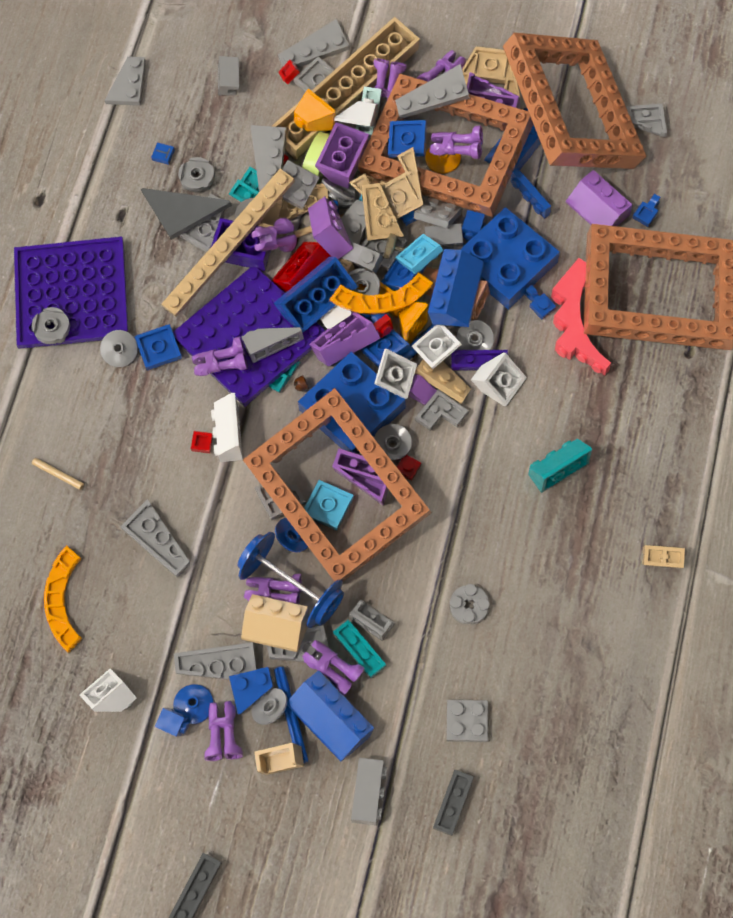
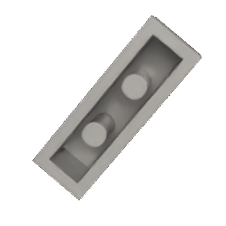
(368, 791)

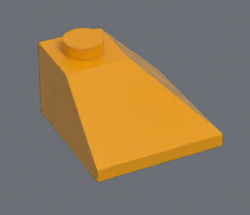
(314, 113)
(412, 320)

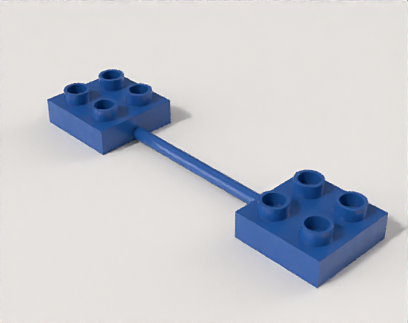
(512, 262)

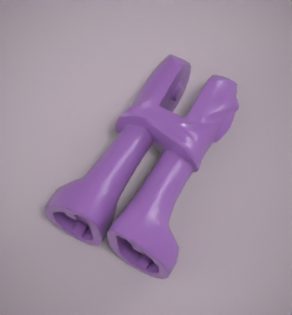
(443, 64)
(395, 69)
(445, 142)
(268, 236)
(207, 361)
(266, 584)
(328, 657)
(231, 749)

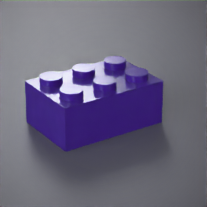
(245, 254)

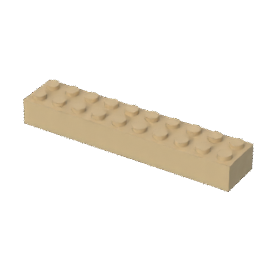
(346, 83)

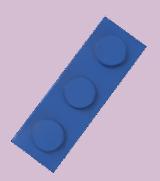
(530, 193)

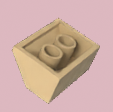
(275, 623)

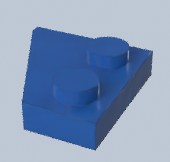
(249, 687)

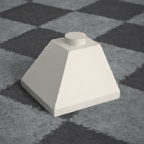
(360, 113)
(436, 345)
(395, 373)
(499, 379)
(108, 694)

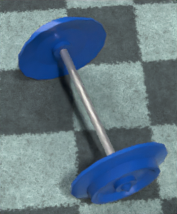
(255, 554)

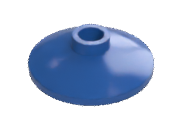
(289, 537)
(197, 712)

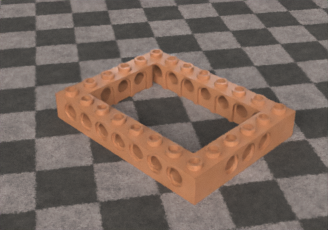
(524, 56)
(481, 198)
(650, 327)
(409, 515)

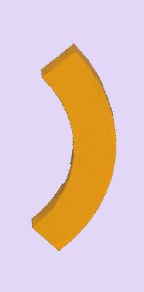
(385, 302)
(55, 599)

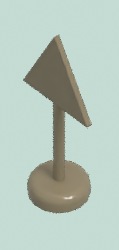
(390, 247)

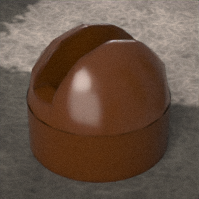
(301, 384)

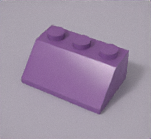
(342, 154)
(599, 201)

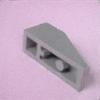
(364, 258)
(268, 341)

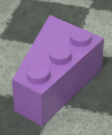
(484, 89)
(328, 228)
(345, 337)
(361, 474)

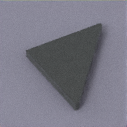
(182, 211)

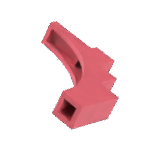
(568, 319)

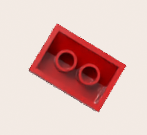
(300, 264)

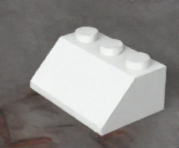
(227, 429)

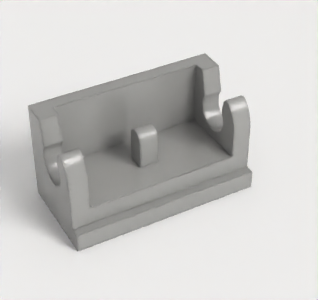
(228, 75)
(445, 236)
(371, 620)

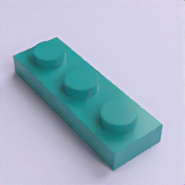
(359, 648)

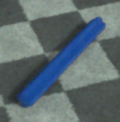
(291, 717)

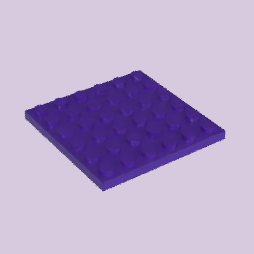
(77, 277)
(233, 313)

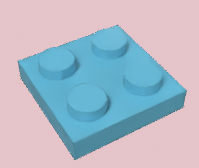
(419, 253)
(328, 504)

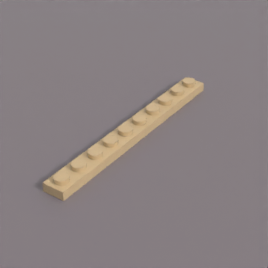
(228, 242)

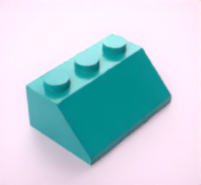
(560, 464)

